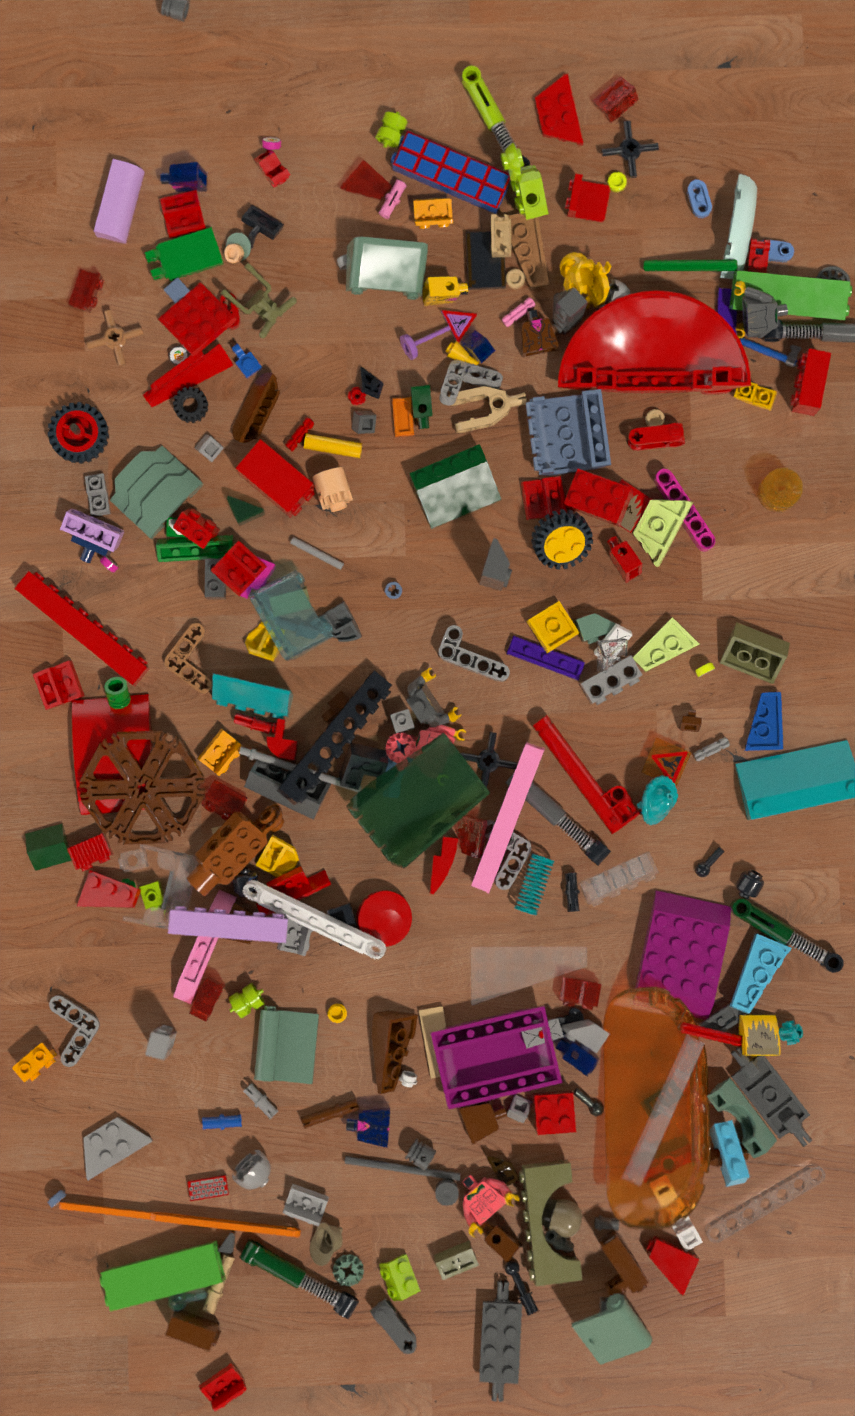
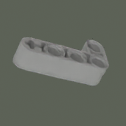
(475, 658)

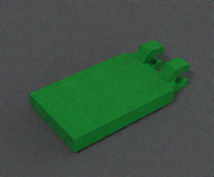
(185, 255)

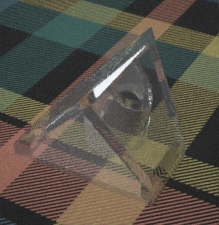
(610, 651)

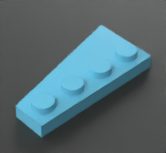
(760, 965)

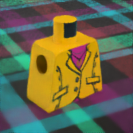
(442, 290)

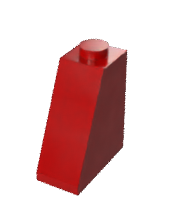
(673, 1262)

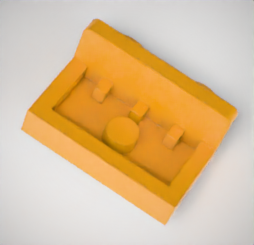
(433, 212)
(220, 752)
(33, 1062)

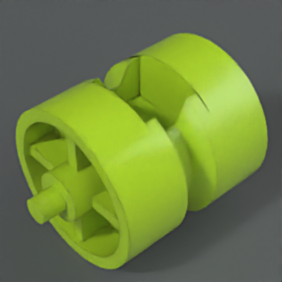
(390, 132)
(244, 1002)

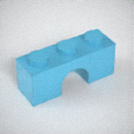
(733, 1162)

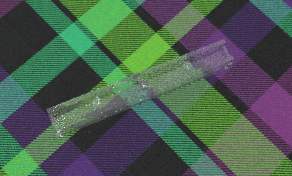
(663, 1110)

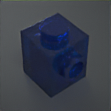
(478, 346)

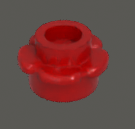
(356, 401)

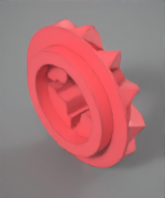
(391, 745)

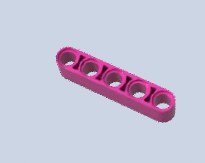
(693, 516)

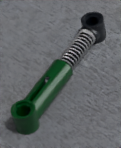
(785, 934)
(257, 1255)

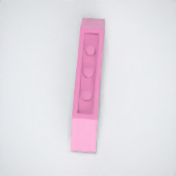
(201, 954)

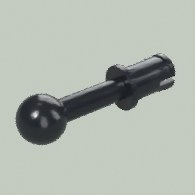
(512, 1268)

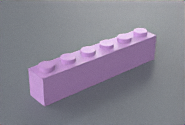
(228, 925)

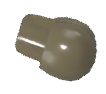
(562, 1217)

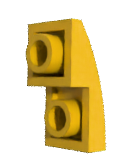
(756, 396)

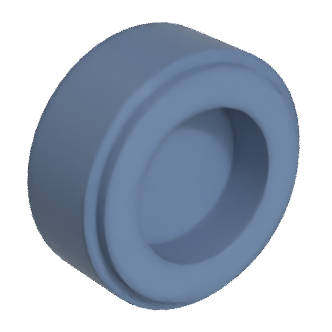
(56, 1198)

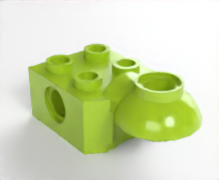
(526, 184)

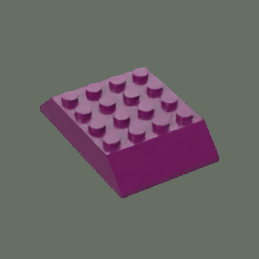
(685, 949)
(491, 1059)

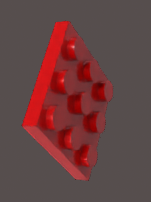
(197, 319)

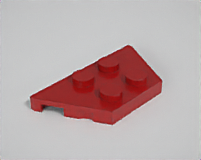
(558, 112)

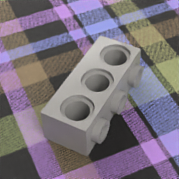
(616, 671)
(161, 1042)

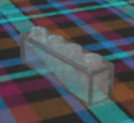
(618, 878)

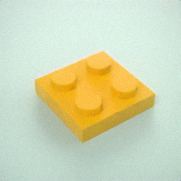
(553, 627)

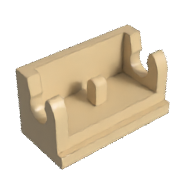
(500, 236)

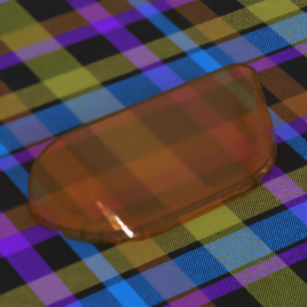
(636, 1065)

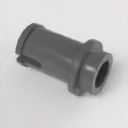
(606, 1223)

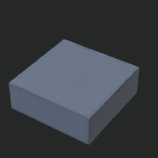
(176, 290)

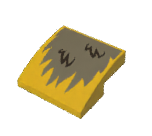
(759, 1035)

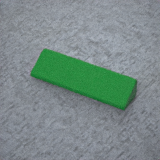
(184, 549)

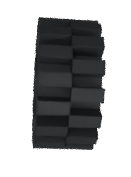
(182, 397)

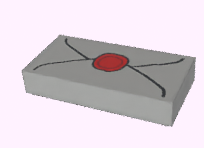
(535, 1036)

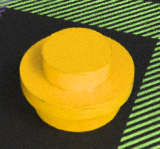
(337, 1013)

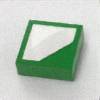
(171, 532)

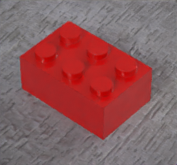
(810, 382)
(598, 497)

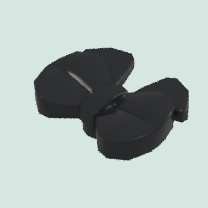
(573, 1016)

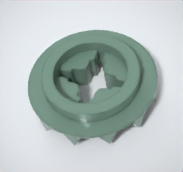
(345, 1261)

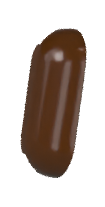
(256, 408)

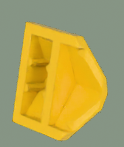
(261, 644)
(278, 857)

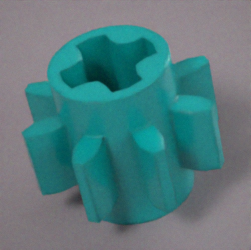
(791, 1032)

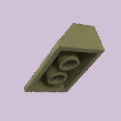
(755, 653)

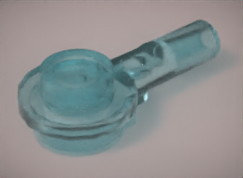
(179, 1301)

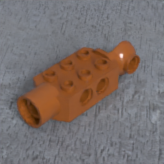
(233, 848)

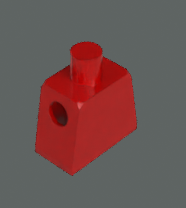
(628, 565)

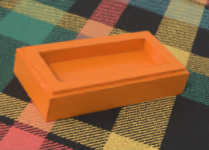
(403, 417)

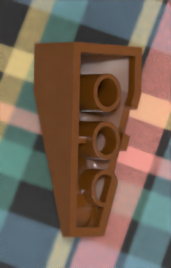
(390, 1041)

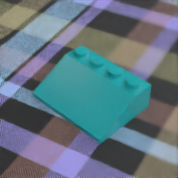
(251, 696)

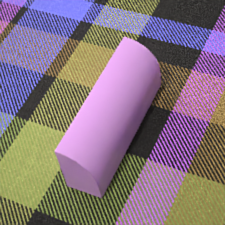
(119, 201)

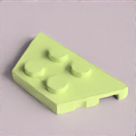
(660, 525)

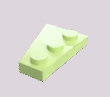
(665, 645)

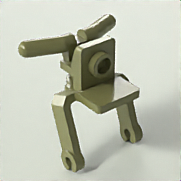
(262, 304)

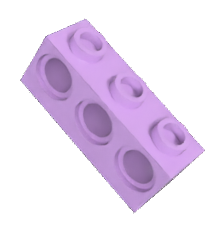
(92, 530)

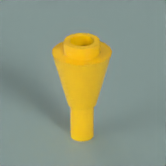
(457, 352)

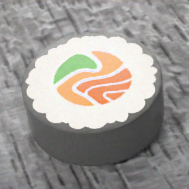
(177, 355)

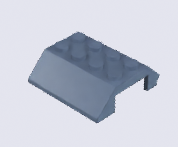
(568, 433)

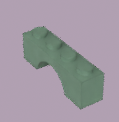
(756, 1135)

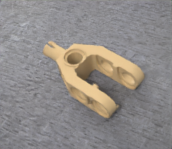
(496, 413)

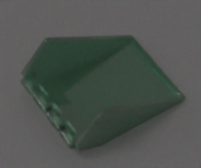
(417, 800)

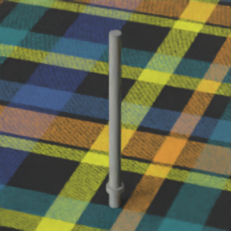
(253, 754)

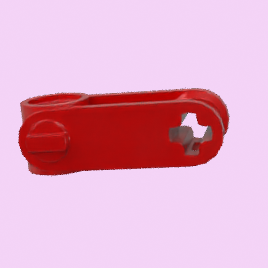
(657, 437)

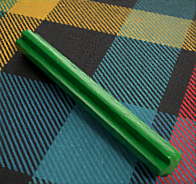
(690, 265)

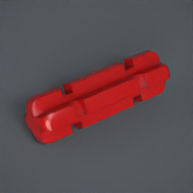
(299, 434)

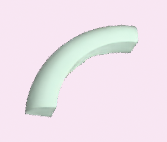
(741, 223)

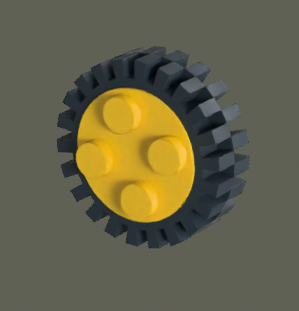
(562, 539)

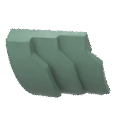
(153, 489)

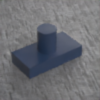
(89, 549)

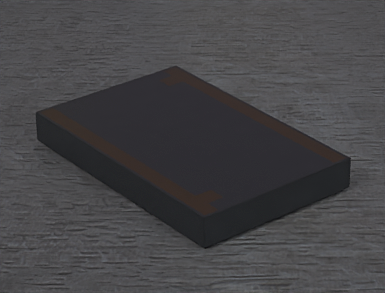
(482, 268)

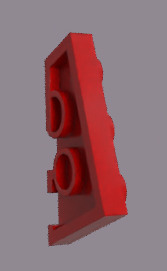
(107, 892)

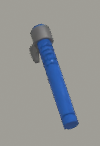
(788, 360)

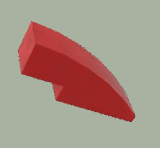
(443, 863)

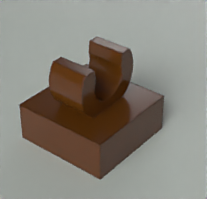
(690, 722)

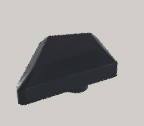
(370, 384)

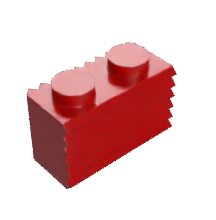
(90, 851)

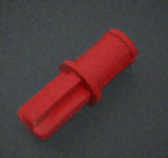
(253, 723)

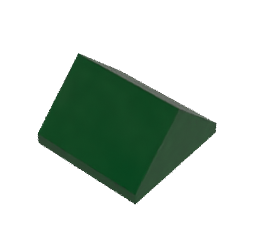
(47, 847)

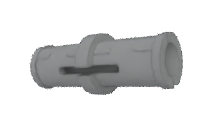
(260, 1101)

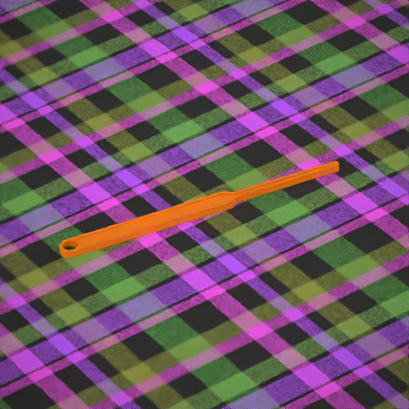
(186, 1219)

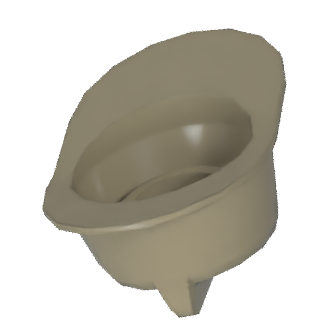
(325, 1242)

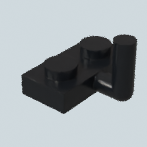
(261, 223)

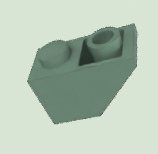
(593, 627)

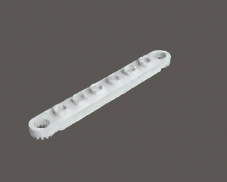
(314, 919)

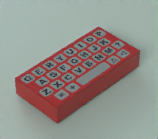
(208, 1187)

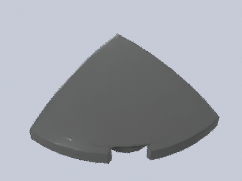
(342, 623)

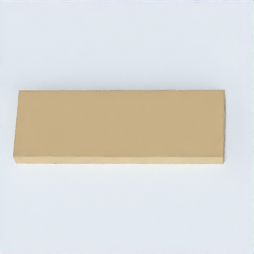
(432, 1020)

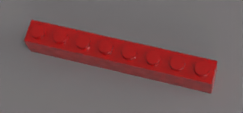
(81, 628)

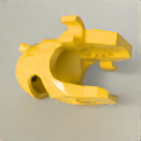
(586, 277)

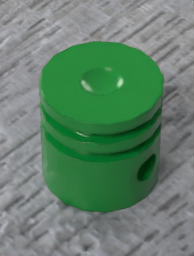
(117, 692)

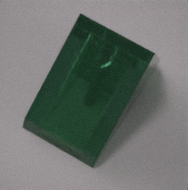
(244, 511)

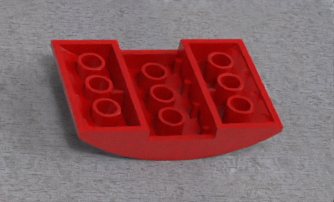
(97, 721)

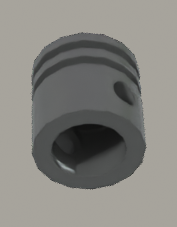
(175, 9)
(418, 1150)
(446, 1192)

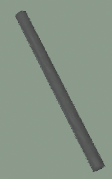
(402, 1168)

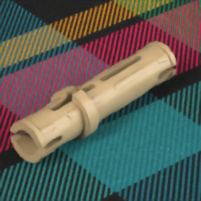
(215, 1291)

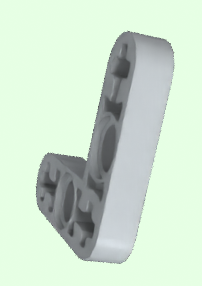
(464, 374)
(512, 846)
(81, 1031)

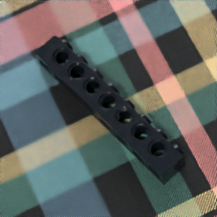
(375, 683)

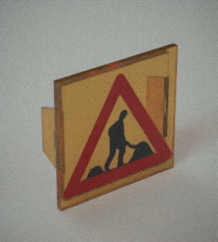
(666, 760)

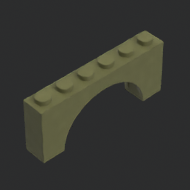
(538, 1184)

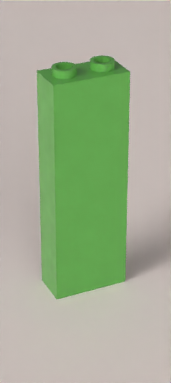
(801, 294)
(162, 1276)

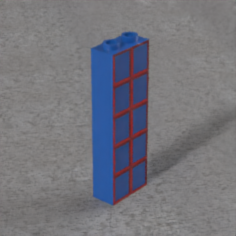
(451, 172)

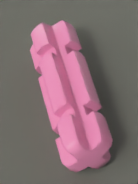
(518, 312)

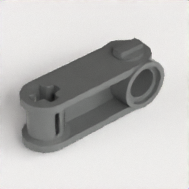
(394, 1325)

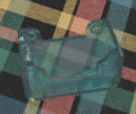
(290, 616)

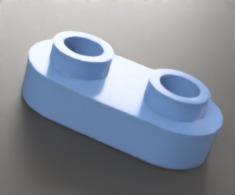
(700, 199)
(776, 253)

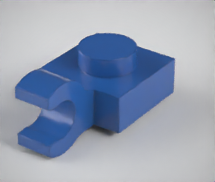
(247, 362)

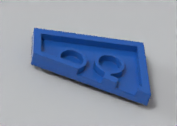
(767, 727)

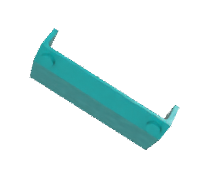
(797, 780)

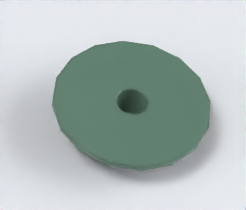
(242, 240)

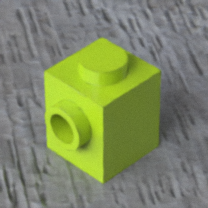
(152, 895)

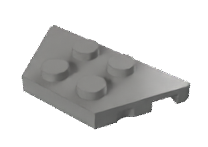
(110, 1145)

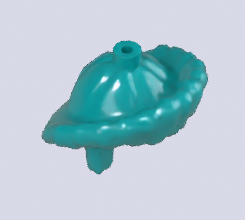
(658, 799)

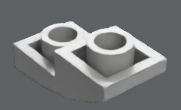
(97, 495)

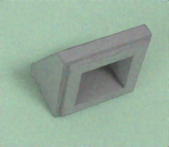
(209, 447)
(519, 1108)

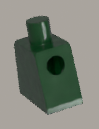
(421, 396)

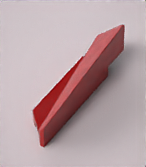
(188, 374)

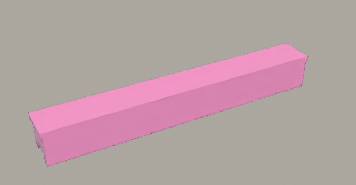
(507, 817)

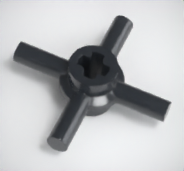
(635, 146)
(497, 762)

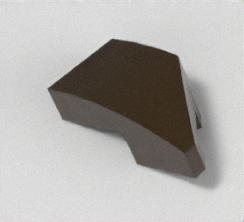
(503, 1170)

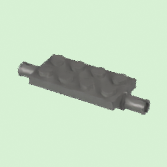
(771, 1096)
(500, 1341)

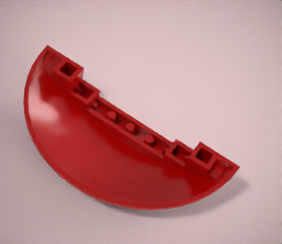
(655, 347)

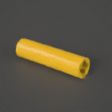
(333, 446)

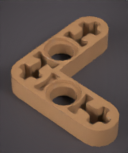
(182, 658)

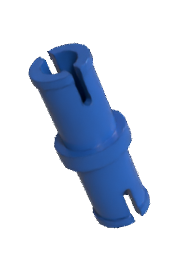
(222, 1122)

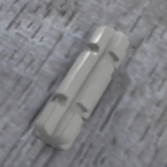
(711, 749)

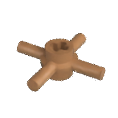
(121, 340)

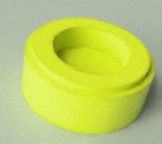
(617, 181)
(705, 669)

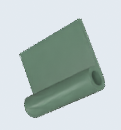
(286, 1046)
(613, 1332)

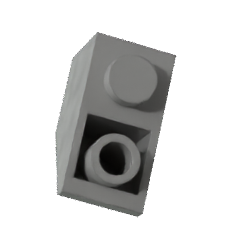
(587, 1033)

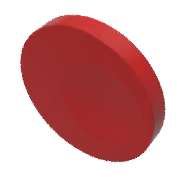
(385, 917)

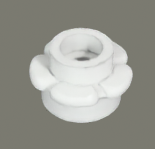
(408, 1078)

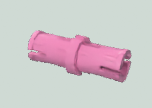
(398, 188)

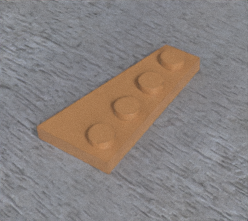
(529, 248)

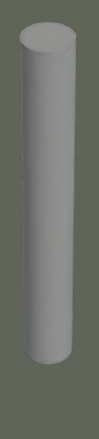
(317, 553)

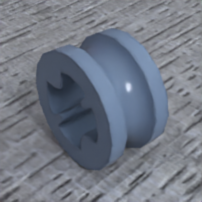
(398, 586)

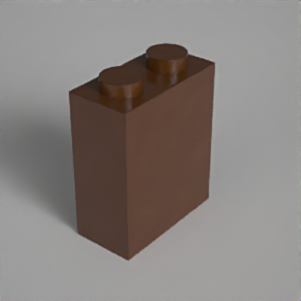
(193, 1330)

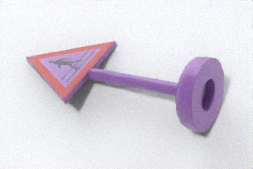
(457, 322)

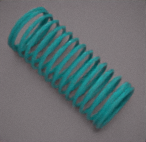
(542, 860)

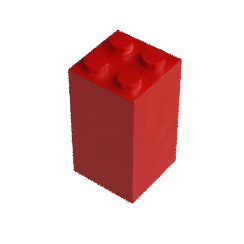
(276, 479)

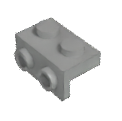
(297, 939)
(305, 1205)

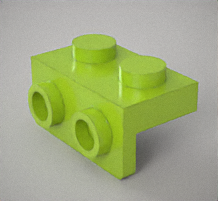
(399, 1278)

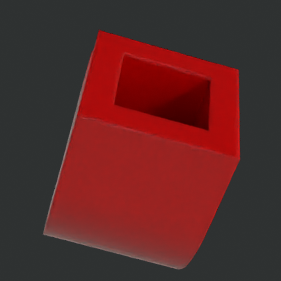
(272, 168)
(281, 747)

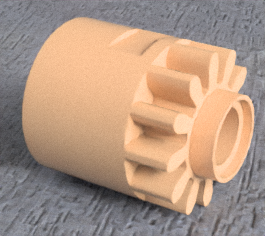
(332, 489)

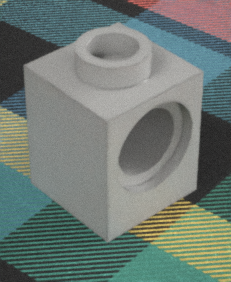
(402, 721)

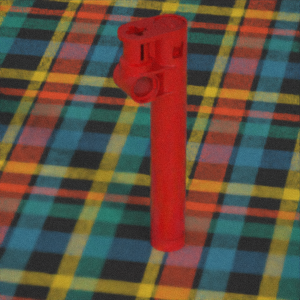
(610, 810)

